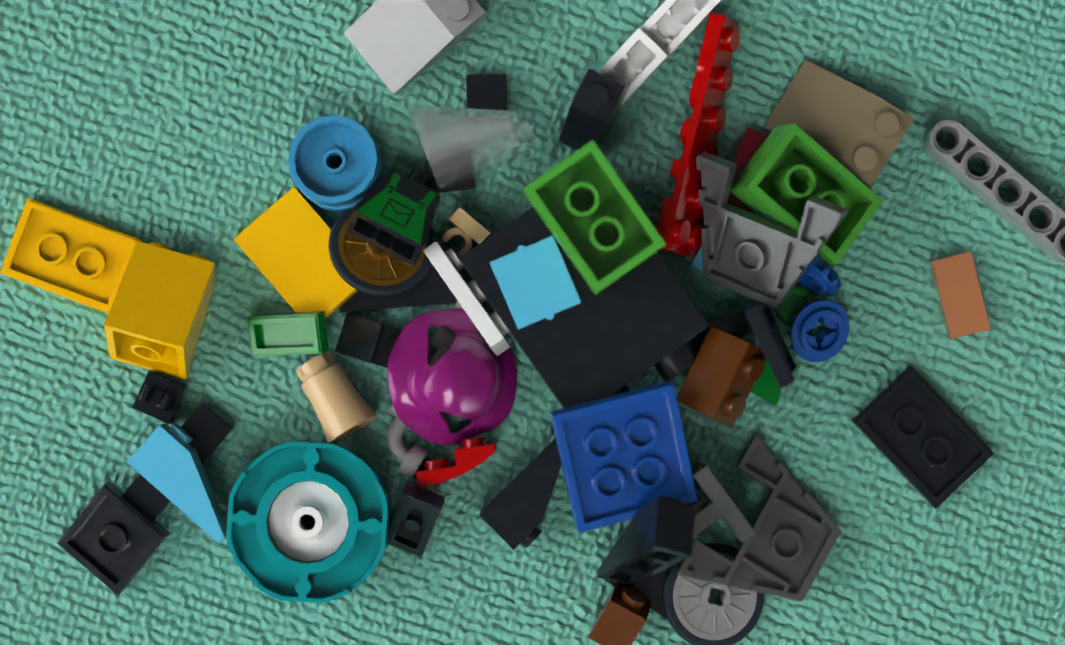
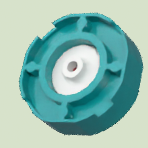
(270, 530)

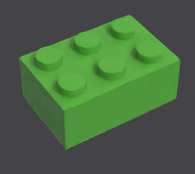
(792, 170)
(593, 217)

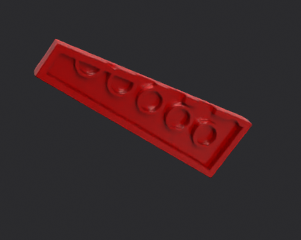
(682, 215)

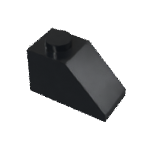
(593, 110)

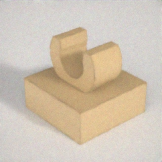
(467, 228)

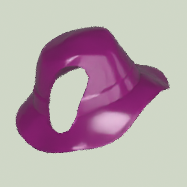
(463, 383)

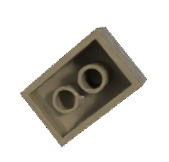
(842, 119)

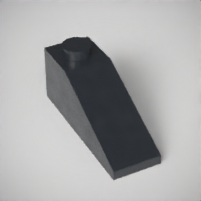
(523, 502)
(651, 542)

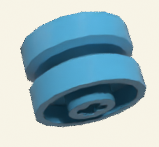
(323, 143)

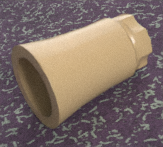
(334, 398)

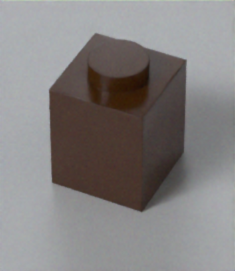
(620, 617)

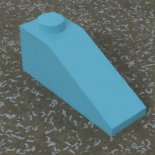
(178, 474)

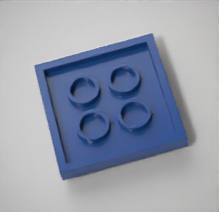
(623, 454)

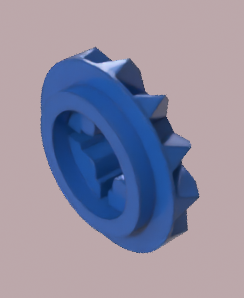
(820, 278)
(829, 340)

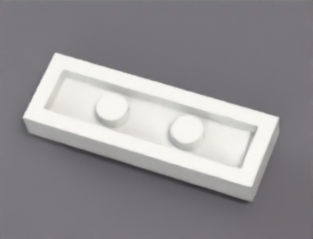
(469, 297)

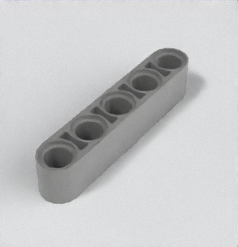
(987, 185)

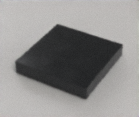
(113, 538)

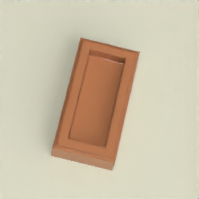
(960, 295)

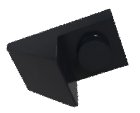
(366, 340)
(415, 519)

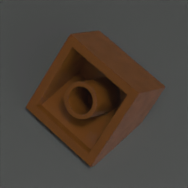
(722, 377)

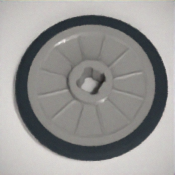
(704, 622)

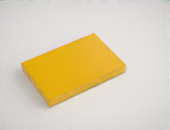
(293, 253)
(68, 255)

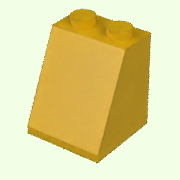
(160, 309)

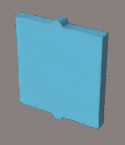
(535, 282)

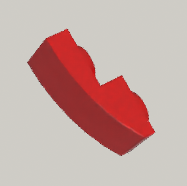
(471, 455)

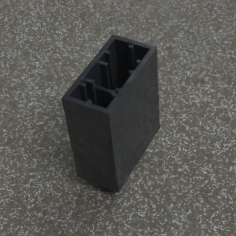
(606, 337)

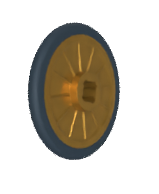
(367, 267)

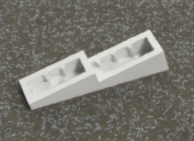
(656, 41)

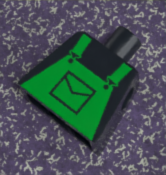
(397, 214)

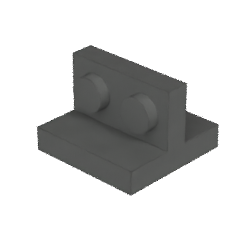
(717, 506)

